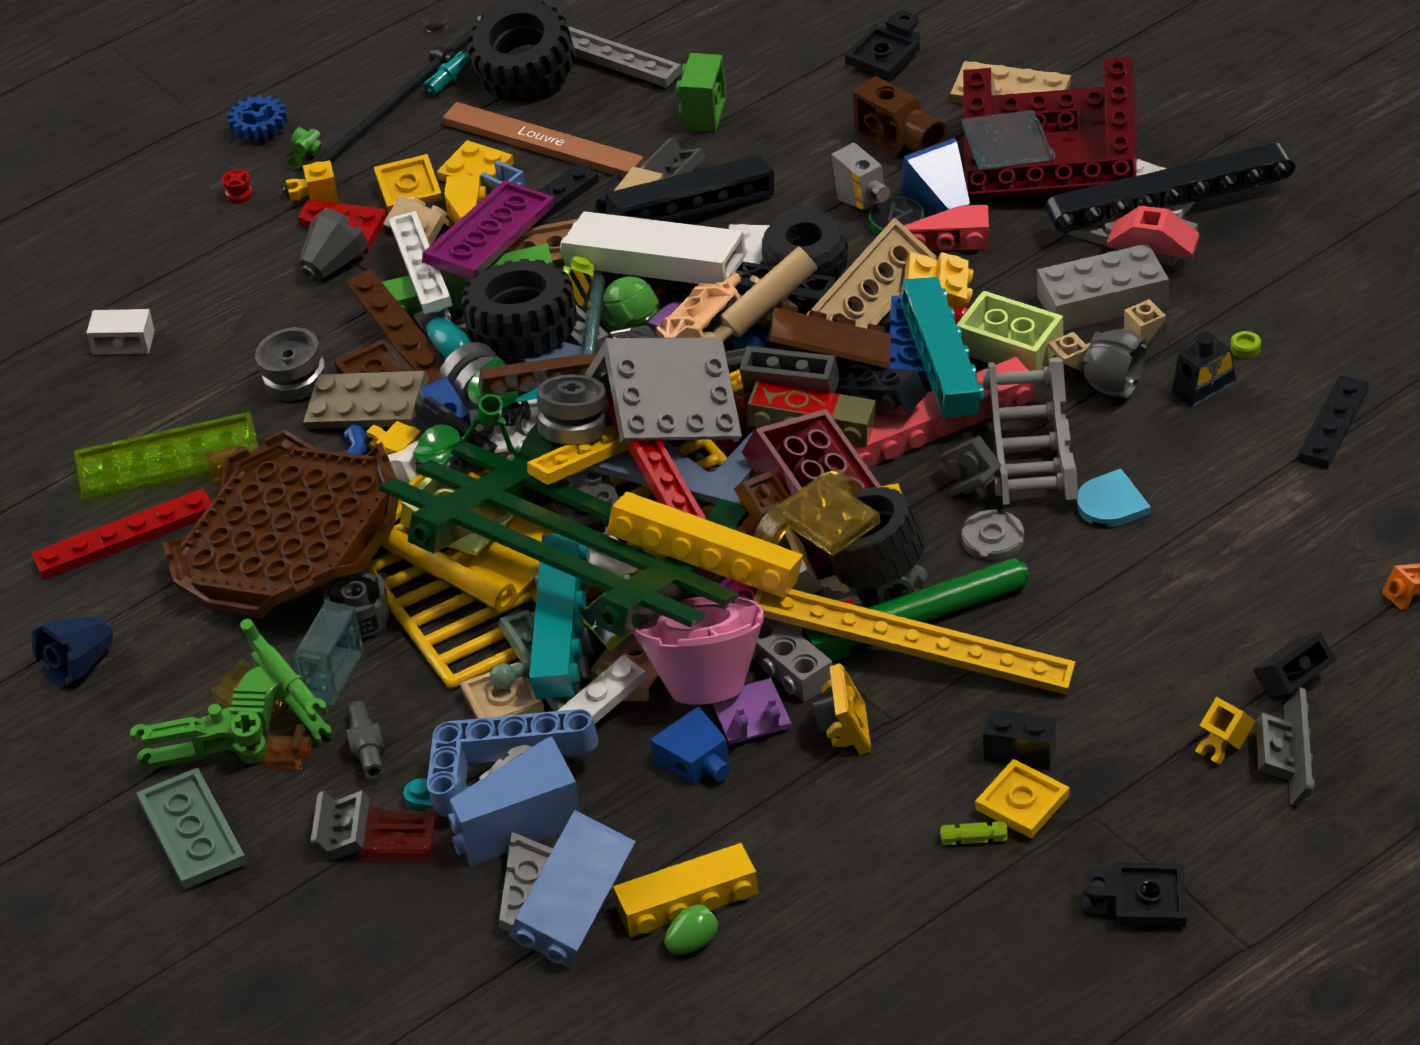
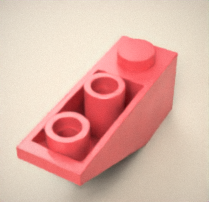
(954, 229)

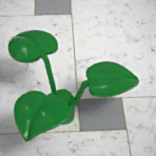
(439, 440)

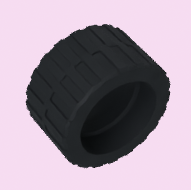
(885, 550)

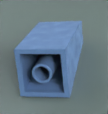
(525, 796)
(571, 889)

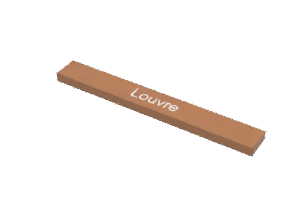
(541, 140)

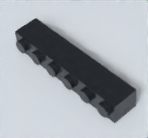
(694, 191)

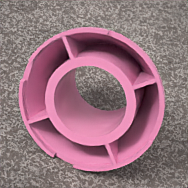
(706, 660)

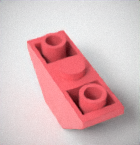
(1157, 227)

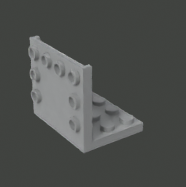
(668, 388)

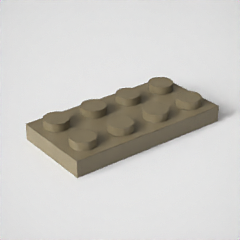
(365, 399)

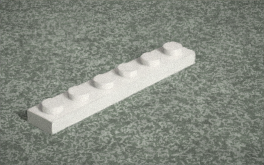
(425, 278)
(605, 690)

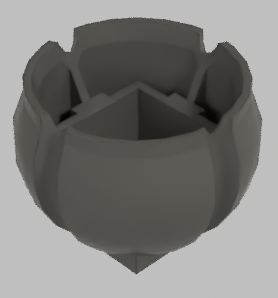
(1114, 362)

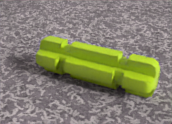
(974, 833)

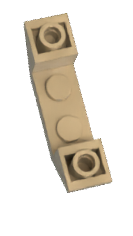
(1141, 319)

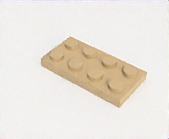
(1013, 80)

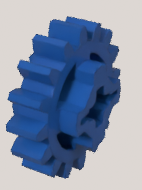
(257, 117)

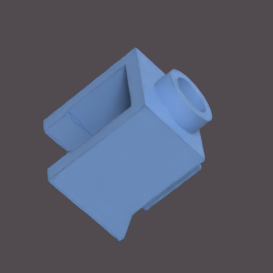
(503, 172)

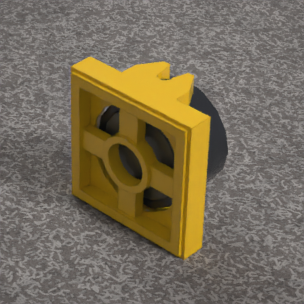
(842, 712)

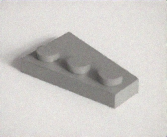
(524, 865)

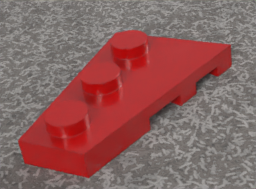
(366, 218)

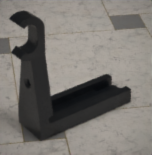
(438, 414)

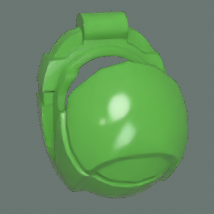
(628, 304)

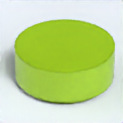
(1245, 345)

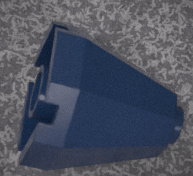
(70, 647)

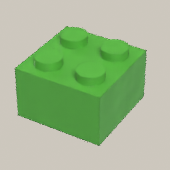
(701, 92)

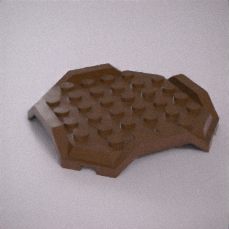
(284, 525)

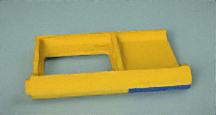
(491, 577)

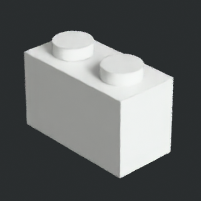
(120, 331)

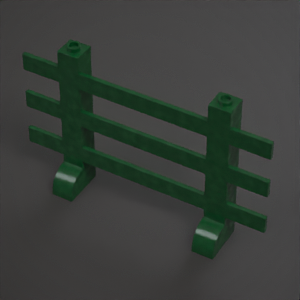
(509, 490)

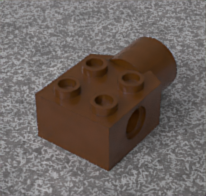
(893, 119)

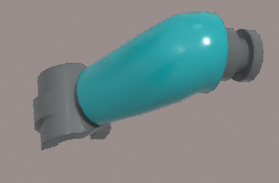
(441, 331)

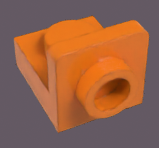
(1403, 584)

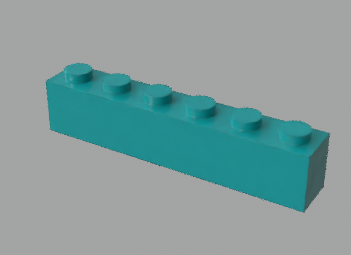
(941, 347)
(558, 625)

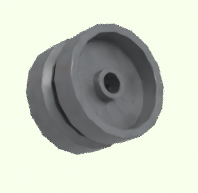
(290, 363)
(462, 366)
(571, 409)

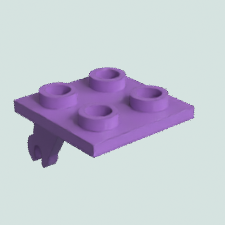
(752, 712)

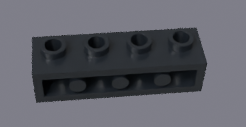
(893, 389)

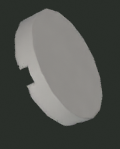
(992, 535)

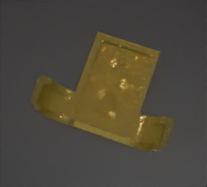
(821, 514)

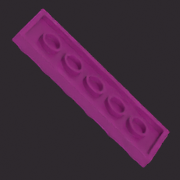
(487, 230)

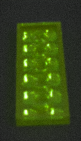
(159, 454)

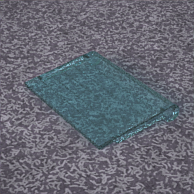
(1007, 139)

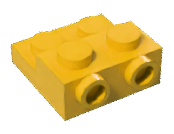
(950, 270)

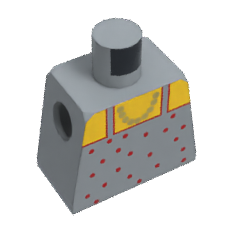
(858, 177)

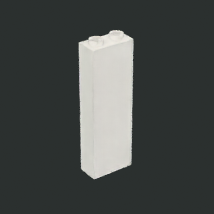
(655, 248)

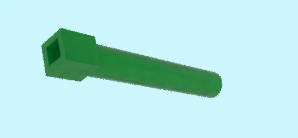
(935, 601)

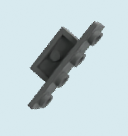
(1285, 747)

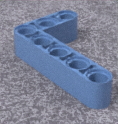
(488, 739)

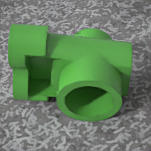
(303, 144)

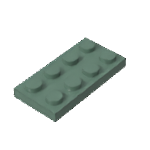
(191, 828)

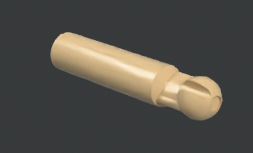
(764, 295)

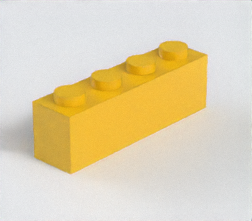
(706, 880)

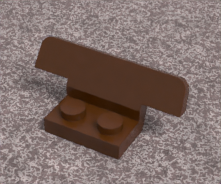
(758, 497)

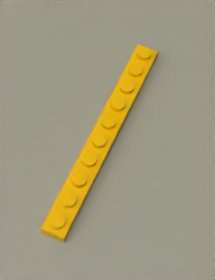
(576, 457)
(919, 639)

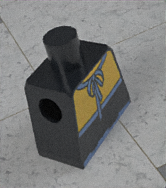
(1203, 369)

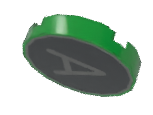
(902, 208)

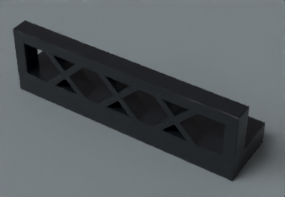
(801, 296)

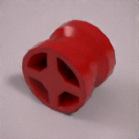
(237, 186)

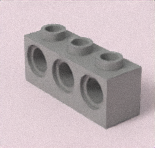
(791, 659)

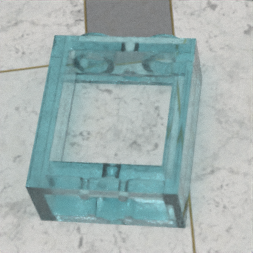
(330, 651)

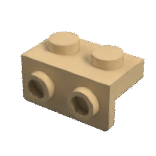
(430, 219)

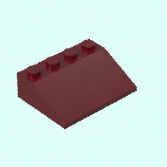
(804, 450)

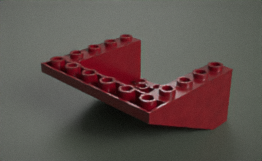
(1086, 127)

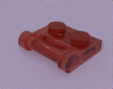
(400, 833)

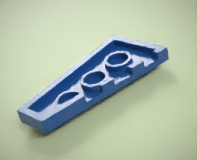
(903, 348)

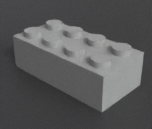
(1102, 286)

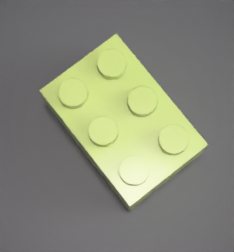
(1006, 329)

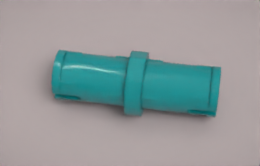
(447, 73)

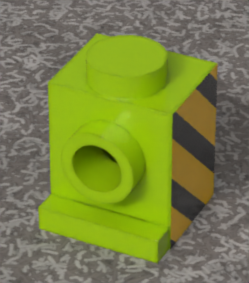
(581, 275)

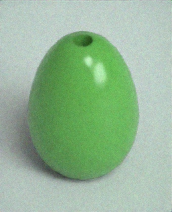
(691, 930)

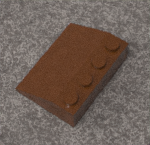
(822, 336)

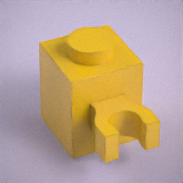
(318, 183)
(395, 439)
(1225, 727)

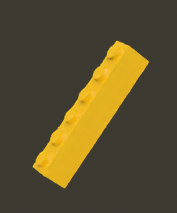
(704, 544)

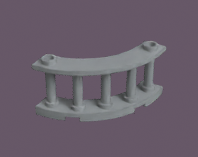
(1063, 466)

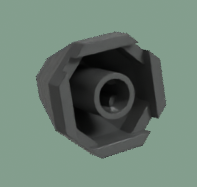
(330, 244)

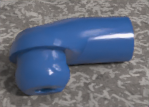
(358, 439)

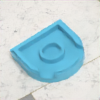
(1111, 500)

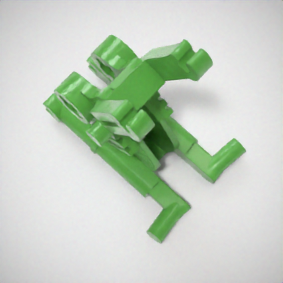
(245, 719)

